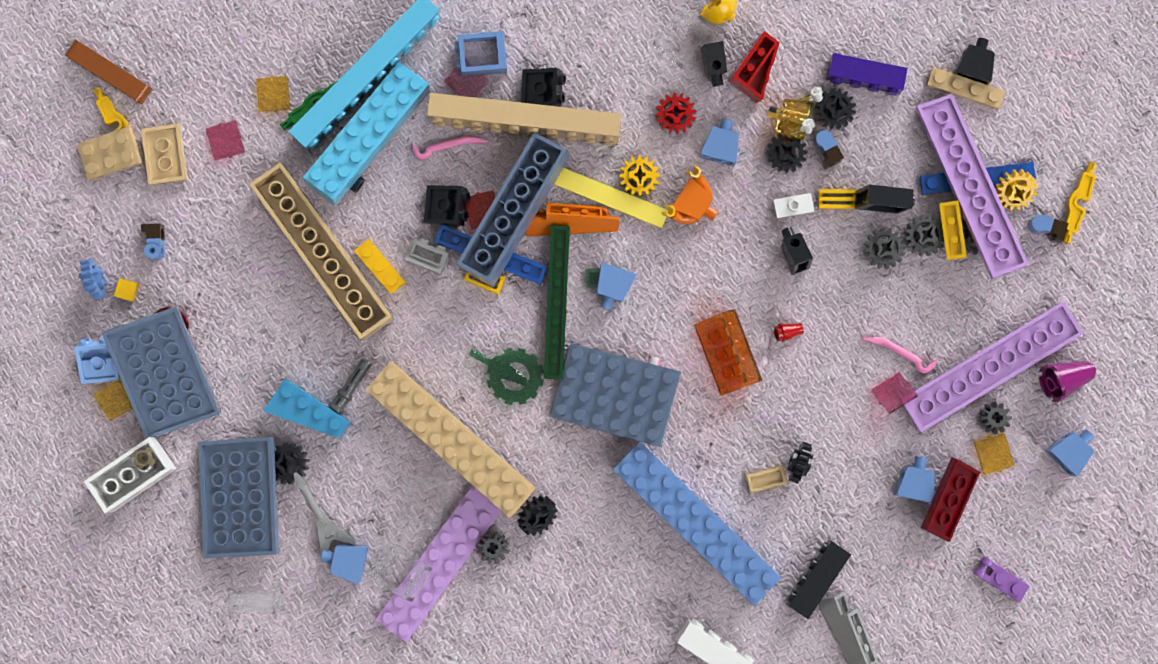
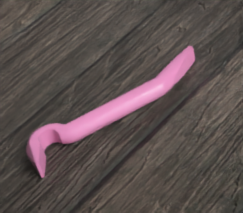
(447, 144)
(903, 352)

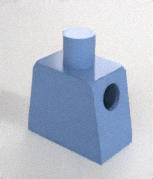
(721, 144)
(613, 284)
(1072, 451)
(916, 482)
(347, 561)

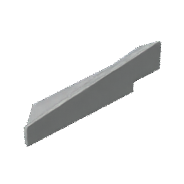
(848, 629)

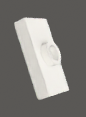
(793, 206)

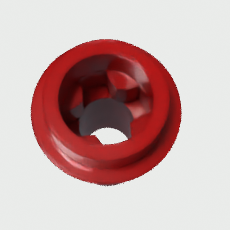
(787, 331)

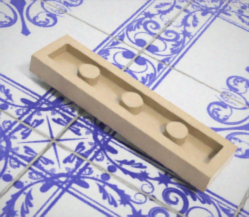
(965, 88)

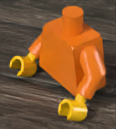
(693, 201)

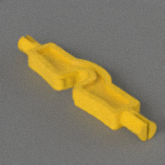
(109, 111)
(1083, 193)

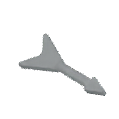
(326, 528)

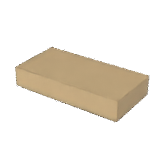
(766, 479)

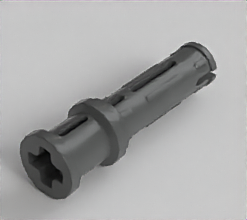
(345, 394)

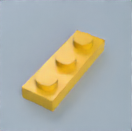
(953, 230)
(380, 266)

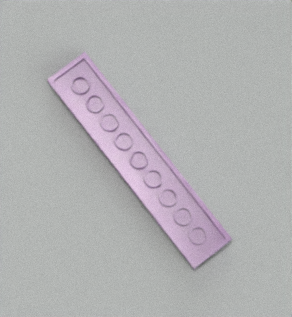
(972, 186)
(992, 366)
(446, 556)

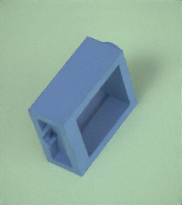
(485, 69)

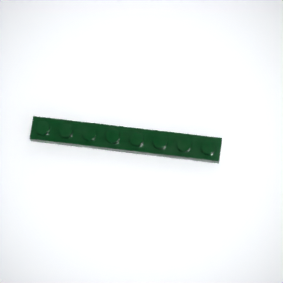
(556, 302)

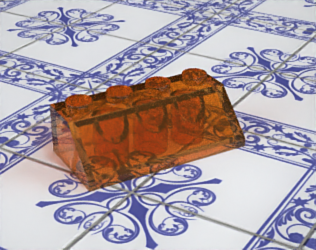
(728, 352)

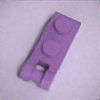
(1002, 579)

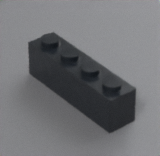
(818, 579)

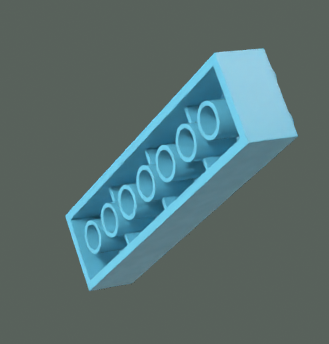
(366, 133)

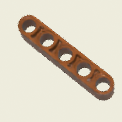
(108, 71)

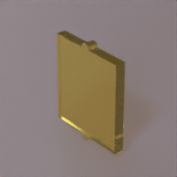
(273, 93)
(113, 400)
(994, 454)

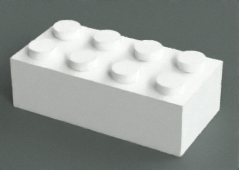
(124, 481)
(708, 645)

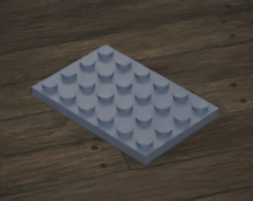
(161, 372)
(616, 394)
(238, 497)

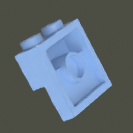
(95, 362)

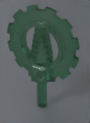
(500, 368)

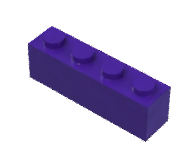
(866, 74)

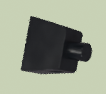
(715, 54)
(976, 62)
(795, 251)

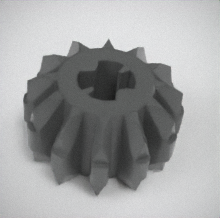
(996, 410)
(499, 550)

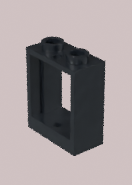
(884, 199)

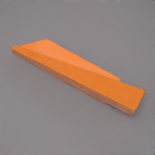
(579, 217)

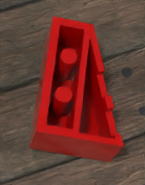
(755, 67)

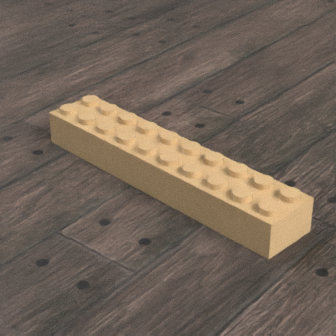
(524, 119)
(321, 251)
(451, 439)

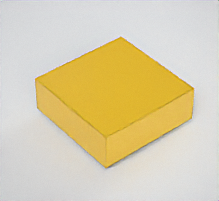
(126, 290)

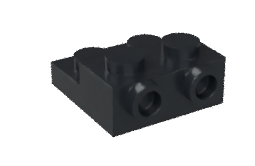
(543, 86)
(446, 205)

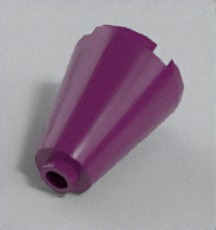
(1065, 378)

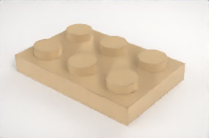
(109, 153)
(164, 154)

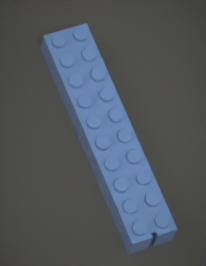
(696, 523)

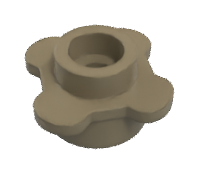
(140, 463)

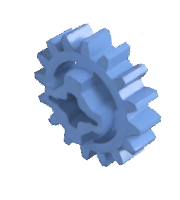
(93, 279)

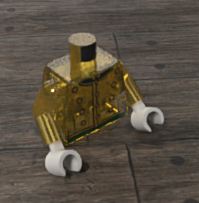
(795, 115)

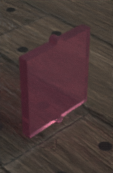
(467, 85)
(225, 140)
(894, 393)

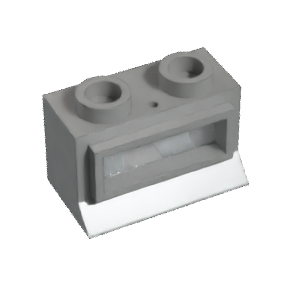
(428, 256)

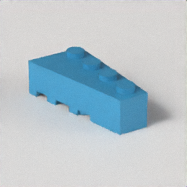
(303, 408)

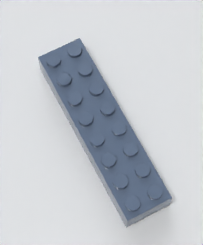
(513, 209)

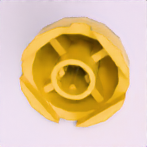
(719, 11)

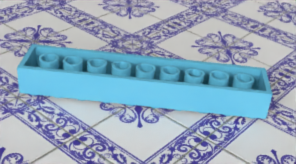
(364, 73)

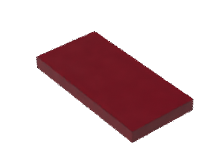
(950, 499)

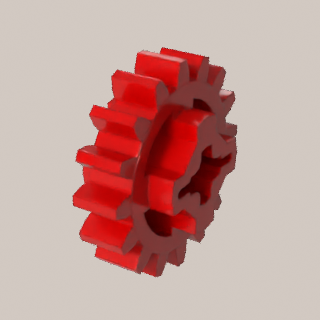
(667, 114)

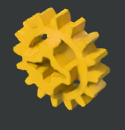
(632, 176)
(1025, 186)

